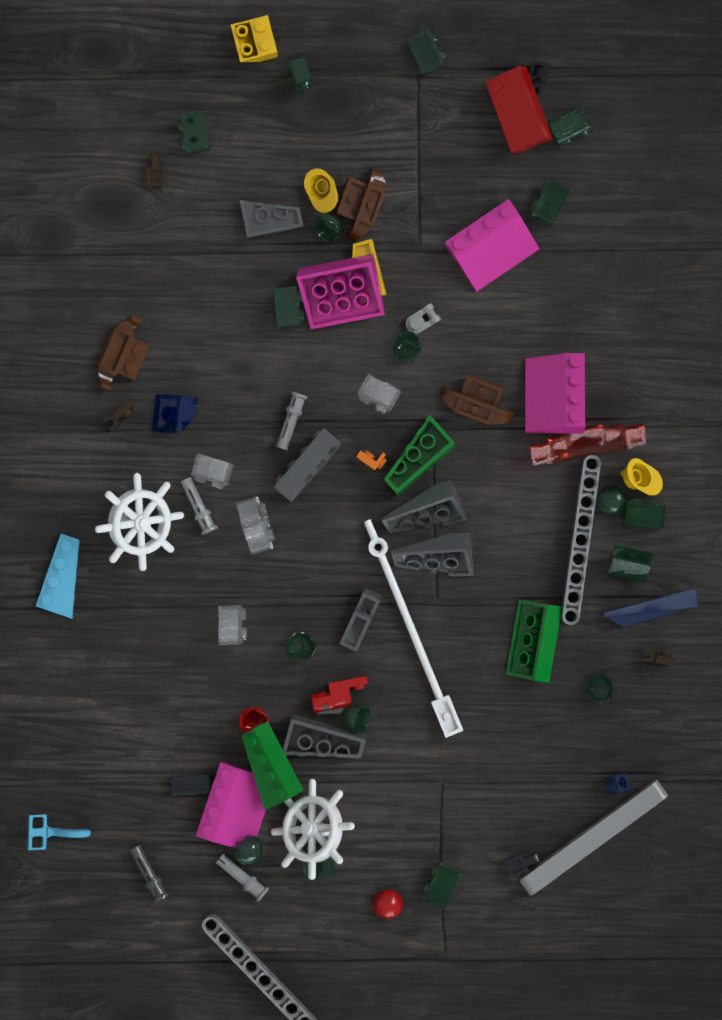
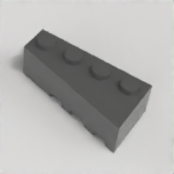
(307, 465)
(319, 739)

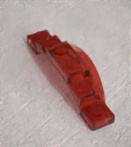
(593, 441)

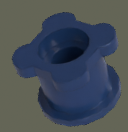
(617, 784)

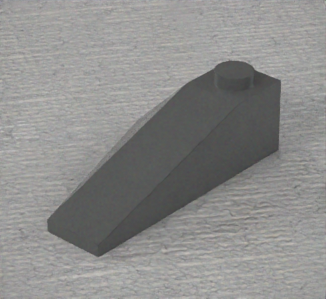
(432, 507)
(445, 553)

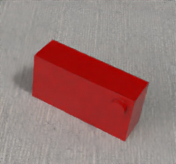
(519, 109)

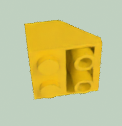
(254, 40)

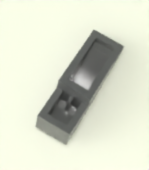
(360, 619)

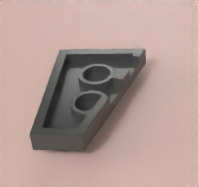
(269, 219)

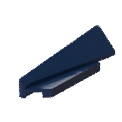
(653, 608)

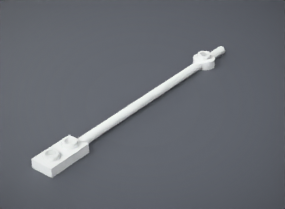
(442, 705)

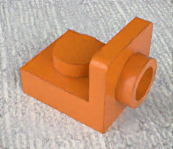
(367, 458)

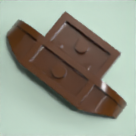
(362, 203)
(121, 353)
(478, 401)

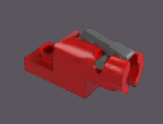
(338, 697)

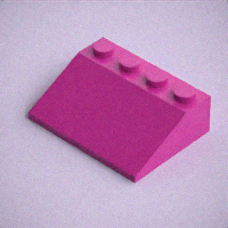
(492, 245)
(341, 291)
(555, 394)
(232, 807)

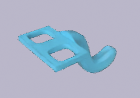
(46, 831)

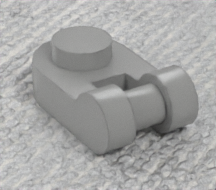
(416, 323)

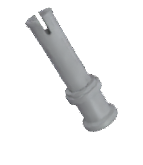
(293, 411)
(202, 515)
(250, 883)

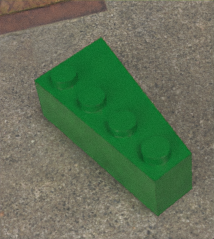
(423, 452)
(270, 766)

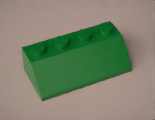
(533, 641)

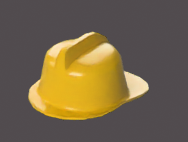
(321, 190)
(642, 477)

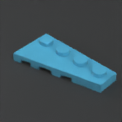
(59, 585)

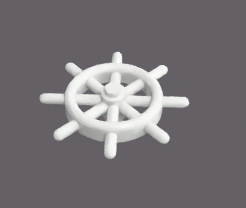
(139, 522)
(312, 829)

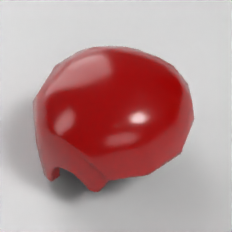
(252, 718)
(387, 904)

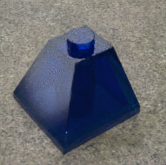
(173, 413)

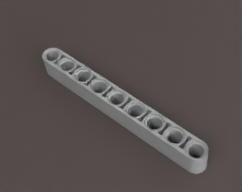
(586, 532)
(593, 837)
(255, 974)

